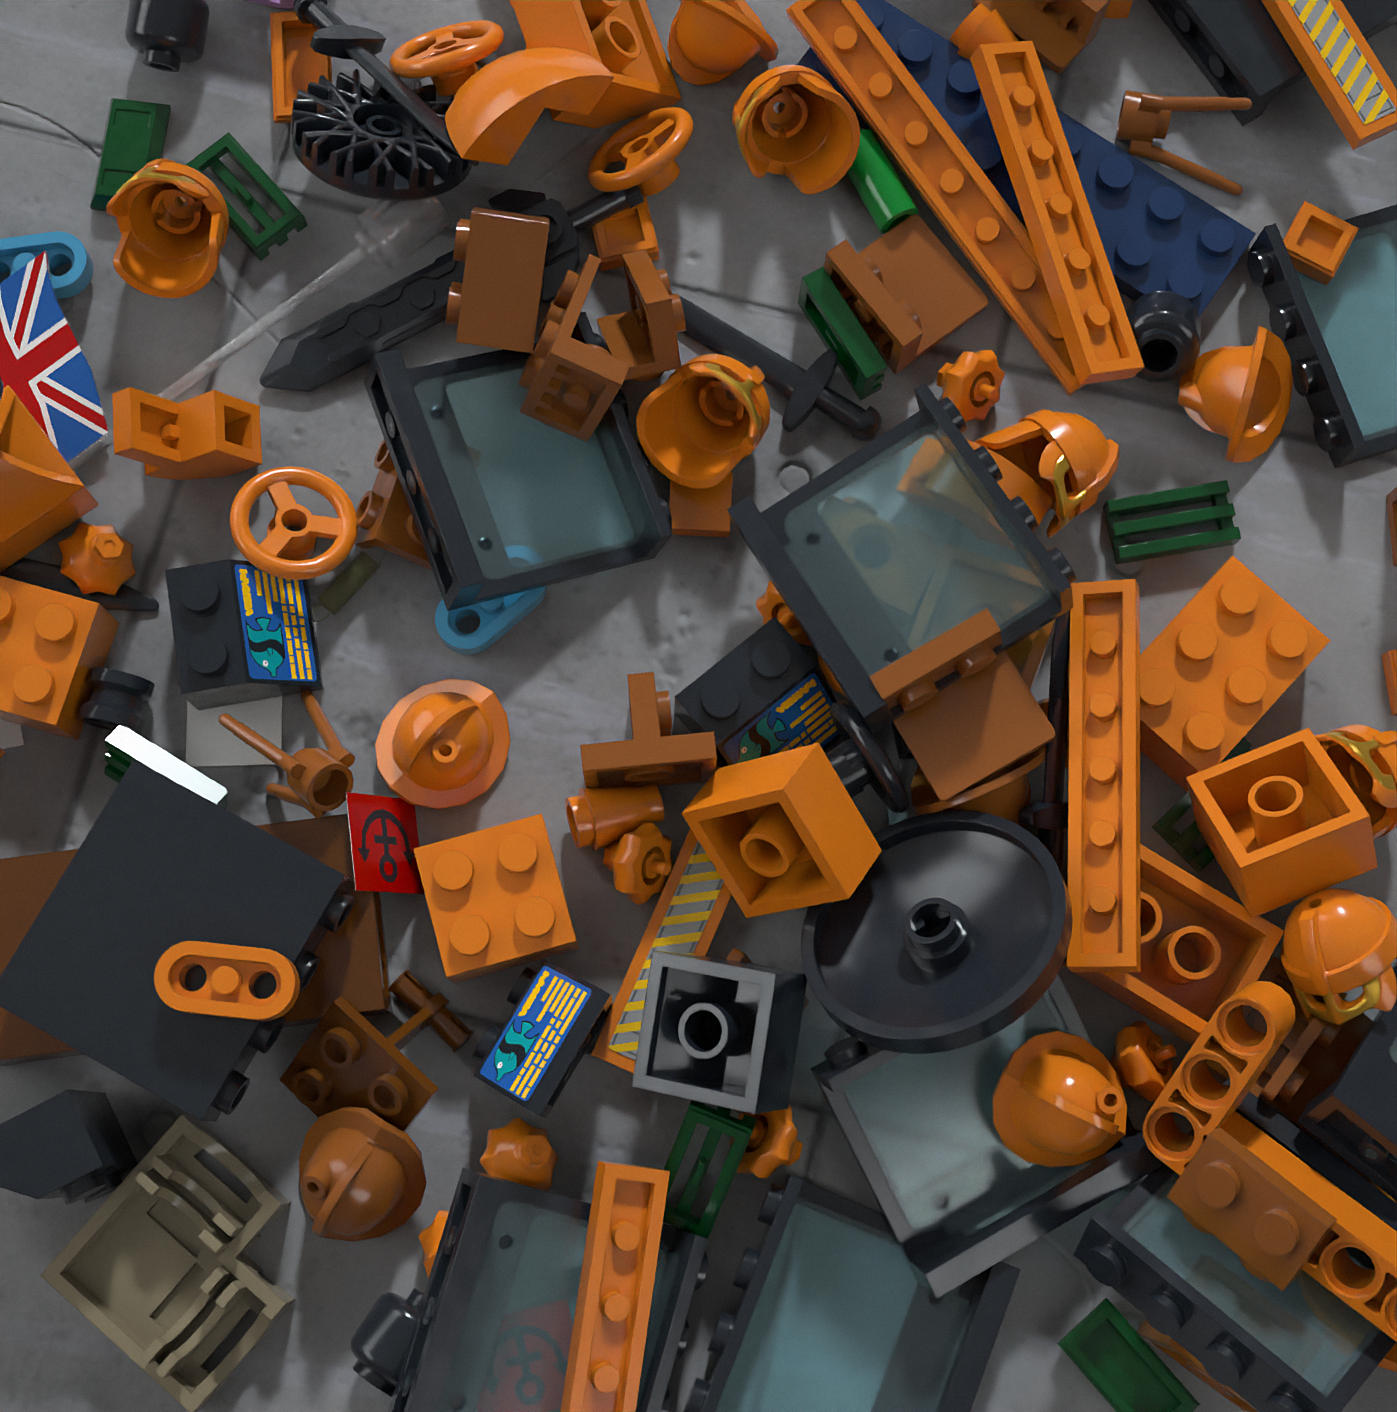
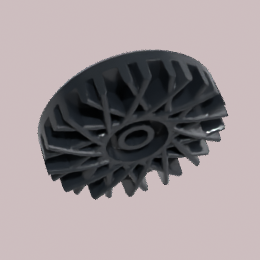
(371, 142)

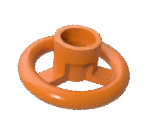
(447, 54)
(647, 157)
(286, 551)

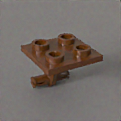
(359, 1067)

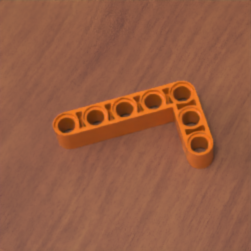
(1214, 1105)

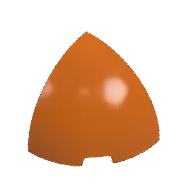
(509, 94)

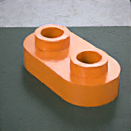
(229, 980)

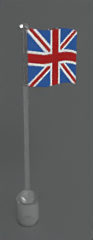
(55, 380)

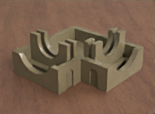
(170, 1265)

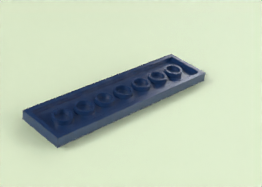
(1148, 224)

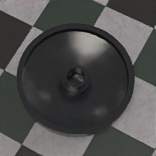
(941, 934)

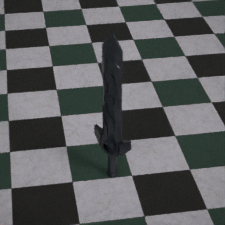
(419, 301)

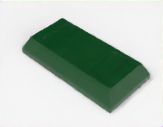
(131, 139)
(1124, 1364)

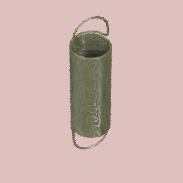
(348, 582)

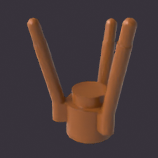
(1148, 117)
(314, 776)

